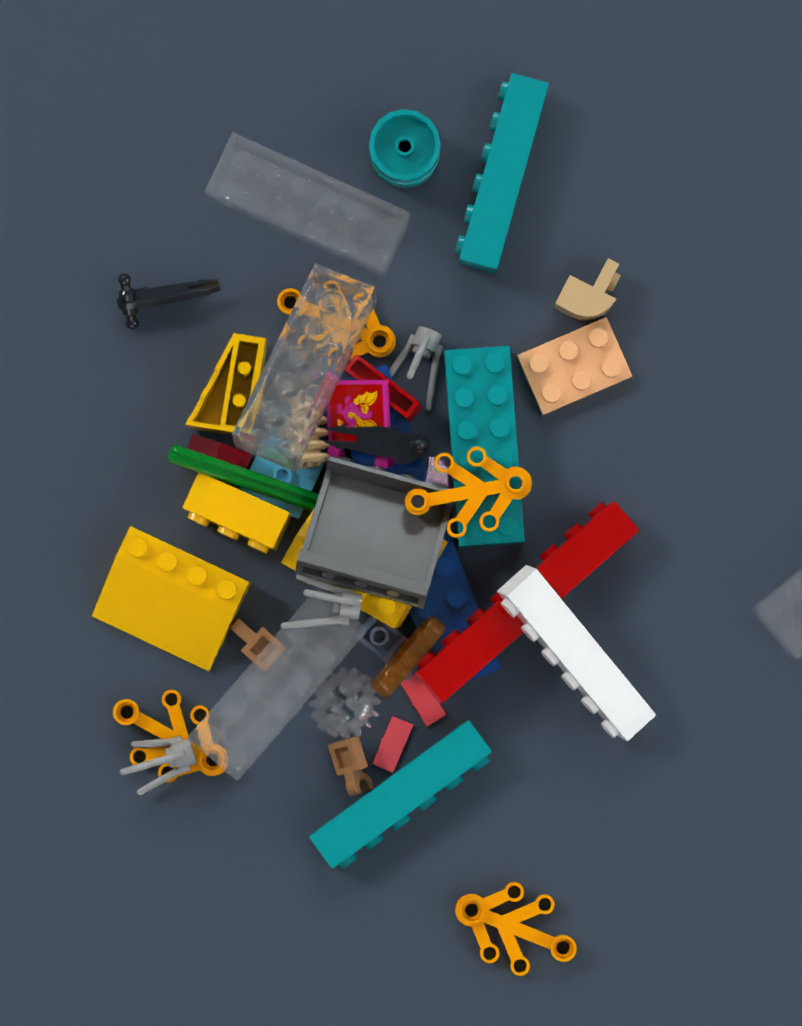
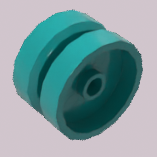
(393, 133)

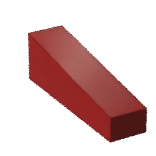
(399, 399)

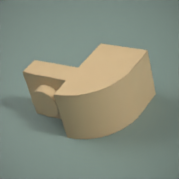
(587, 301)

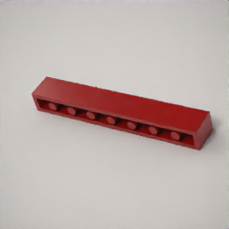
(495, 629)

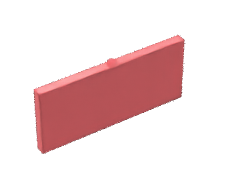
(423, 700)
(392, 744)

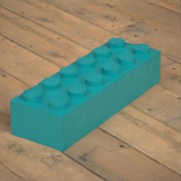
(484, 416)

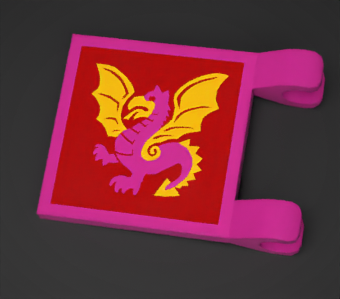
(358, 405)

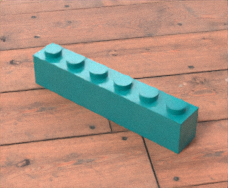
(502, 174)
(400, 794)

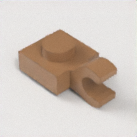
(255, 641)
(350, 760)

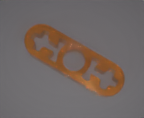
(408, 656)

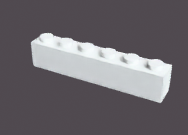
(576, 653)

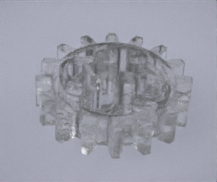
(362, 708)

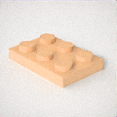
(574, 366)

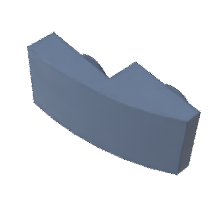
(383, 640)

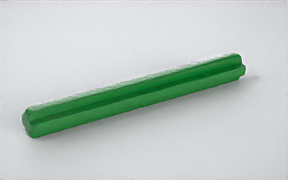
(242, 477)

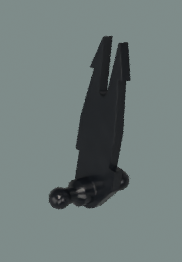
(132, 299)
(383, 443)

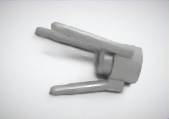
(424, 344)
(344, 601)
(179, 754)

